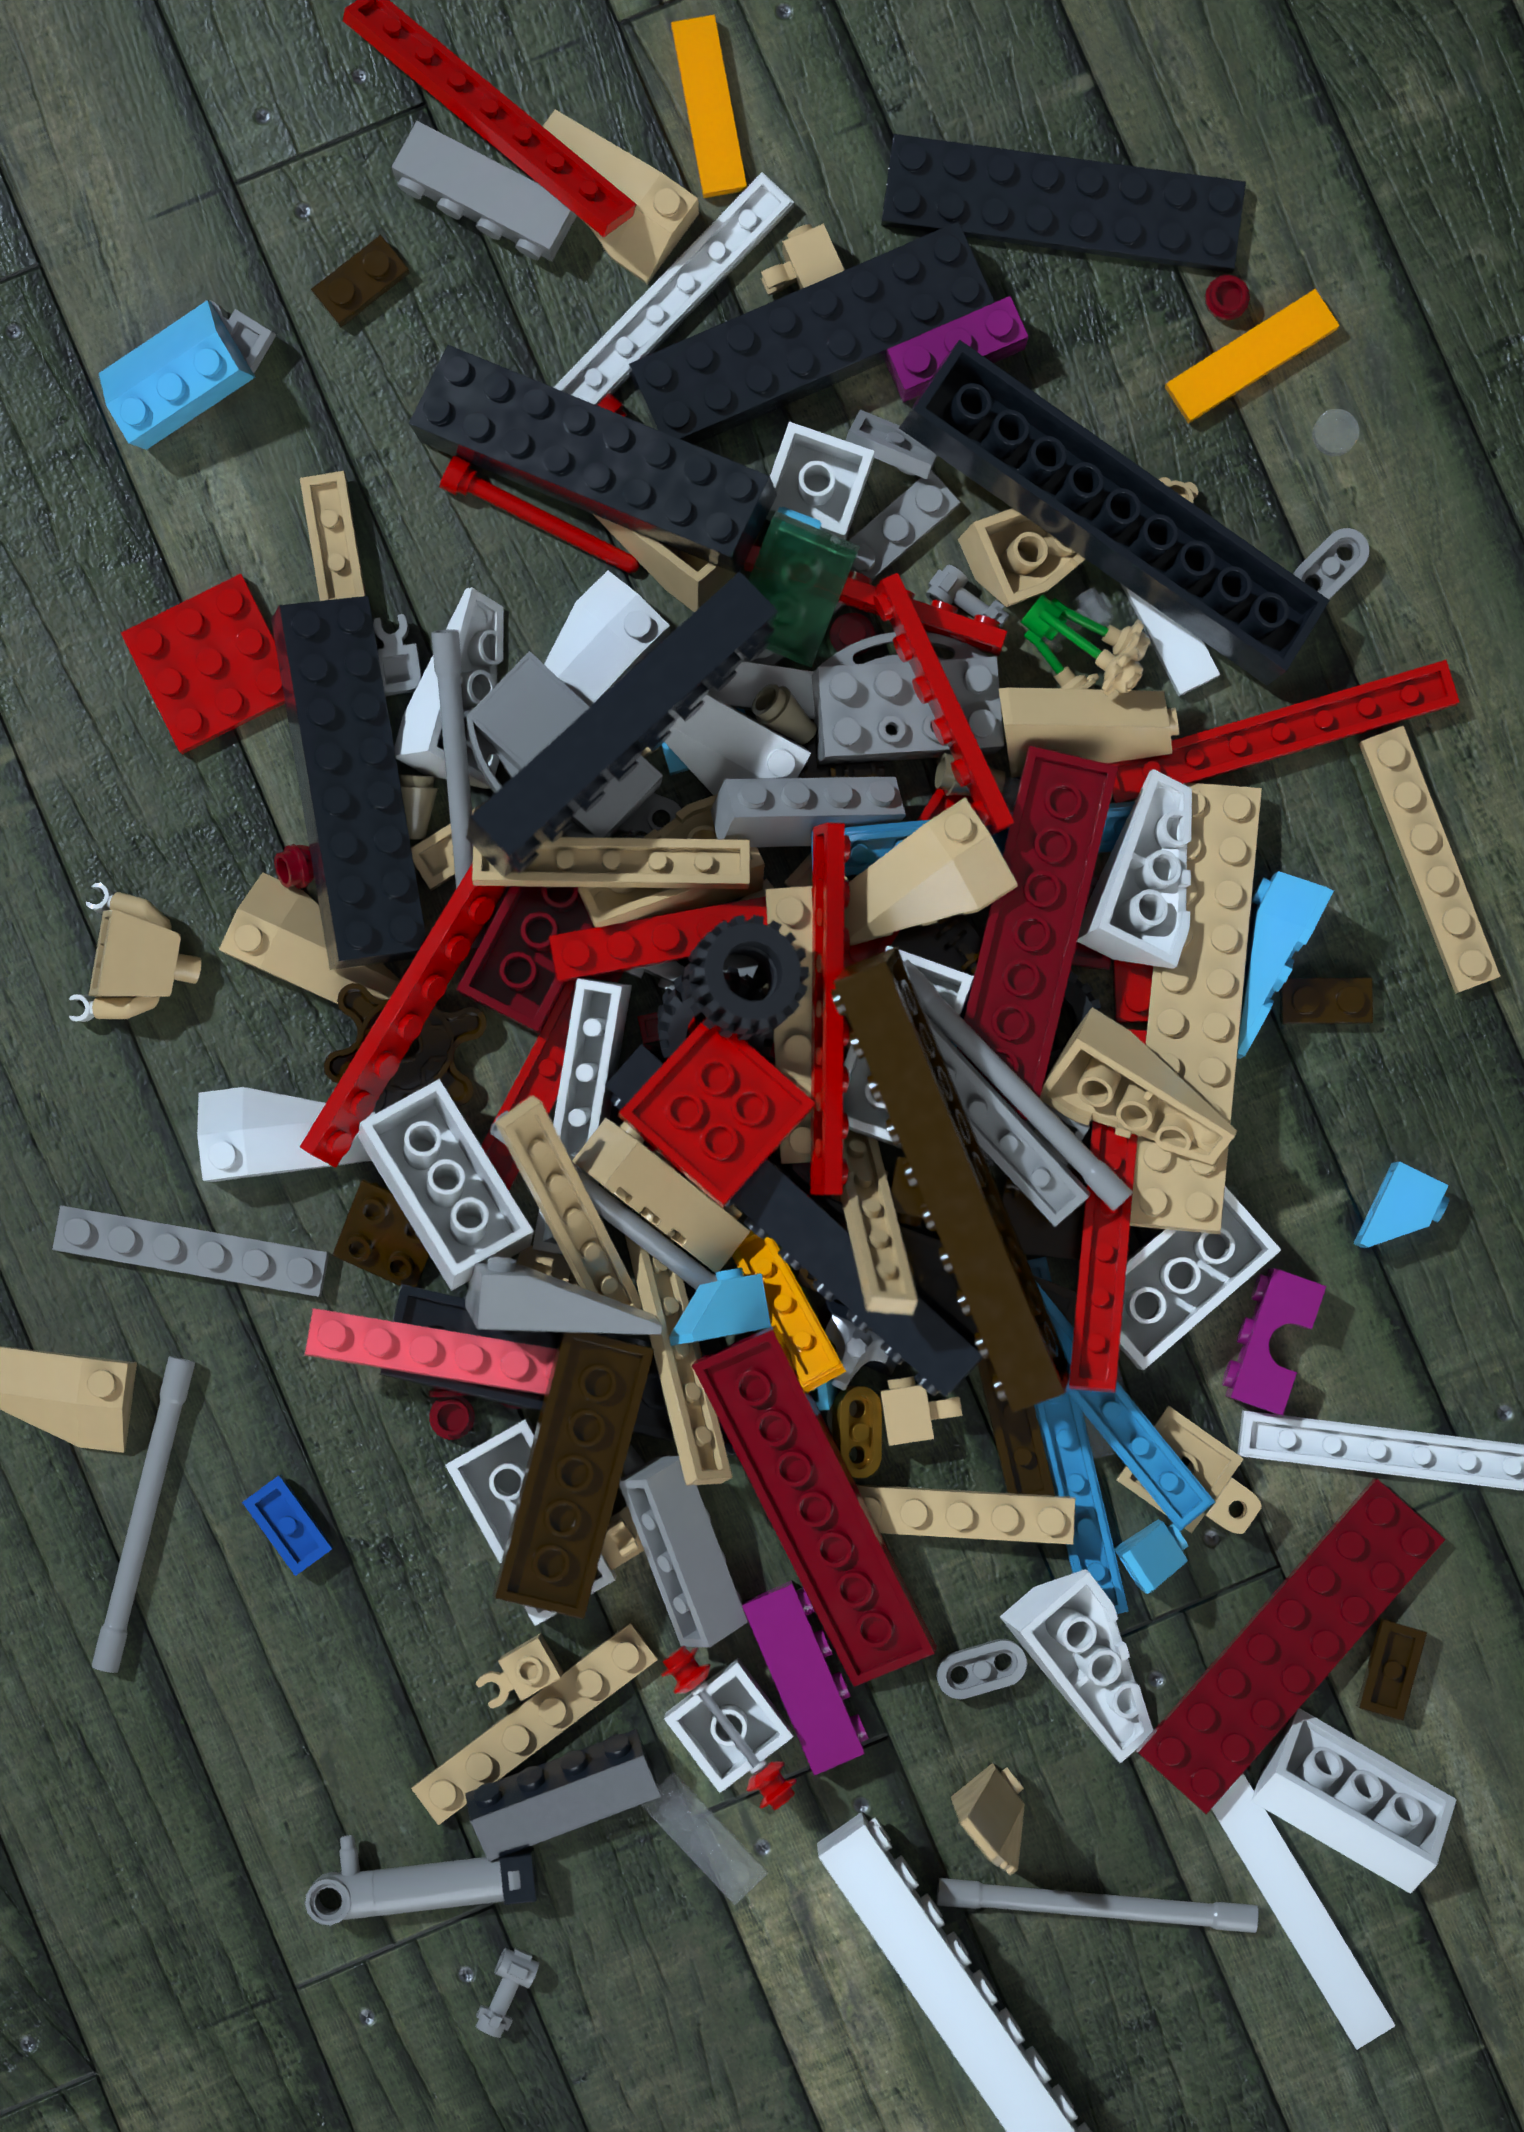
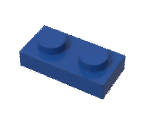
(288, 1525)

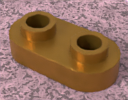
(860, 1430)

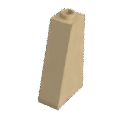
(1086, 724)

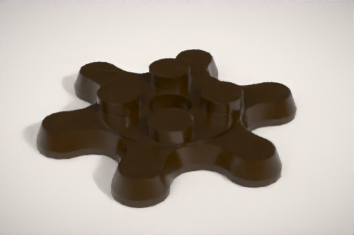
(435, 1050)

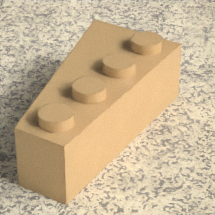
(661, 1194)

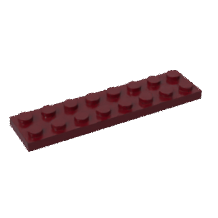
(1038, 923)
(814, 1506)
(1290, 1645)

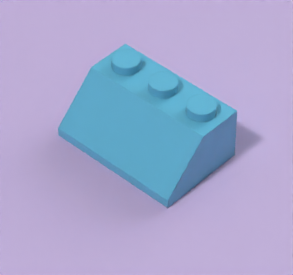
(174, 377)

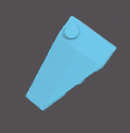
(1279, 926)

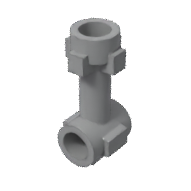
(949, 588)
(516, 1969)

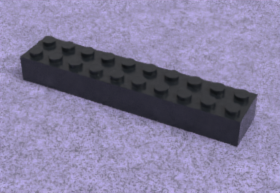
(1114, 513)
(818, 1240)

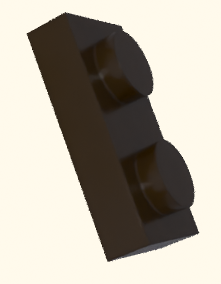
(360, 281)
(1326, 1001)
(1391, 1669)

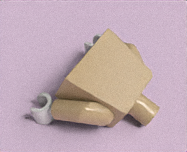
(133, 959)

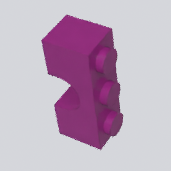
(991, 331)
(1255, 1375)

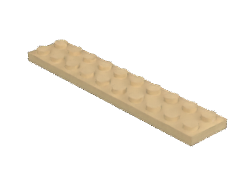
(1200, 1005)

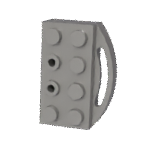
(876, 716)
(524, 718)

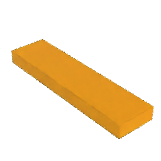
(708, 106)
(1251, 356)
(790, 1312)

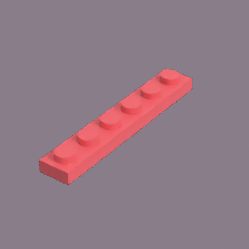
(429, 1351)

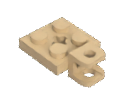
(1212, 1467)

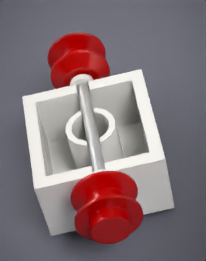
(729, 1726)

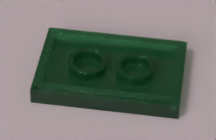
(803, 578)

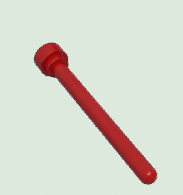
(462, 479)

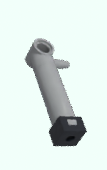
(423, 1886)

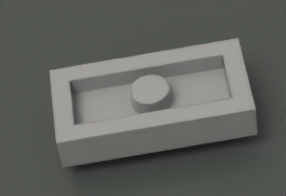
(891, 444)

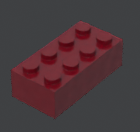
(514, 960)

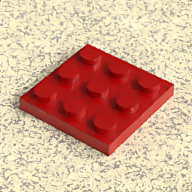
(208, 663)
(716, 1111)

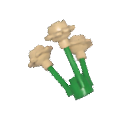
(1120, 668)

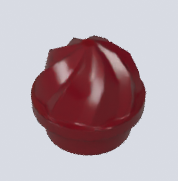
(294, 866)

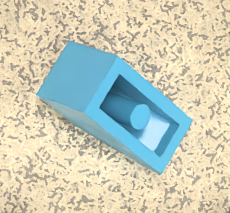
(1402, 1205)
(723, 1308)
(1153, 1554)

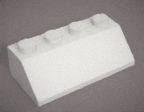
(1355, 1801)

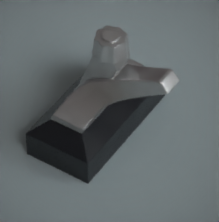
(852, 1344)

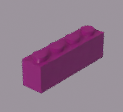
(804, 1678)

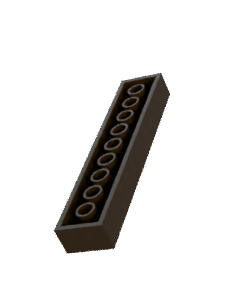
(953, 1179)

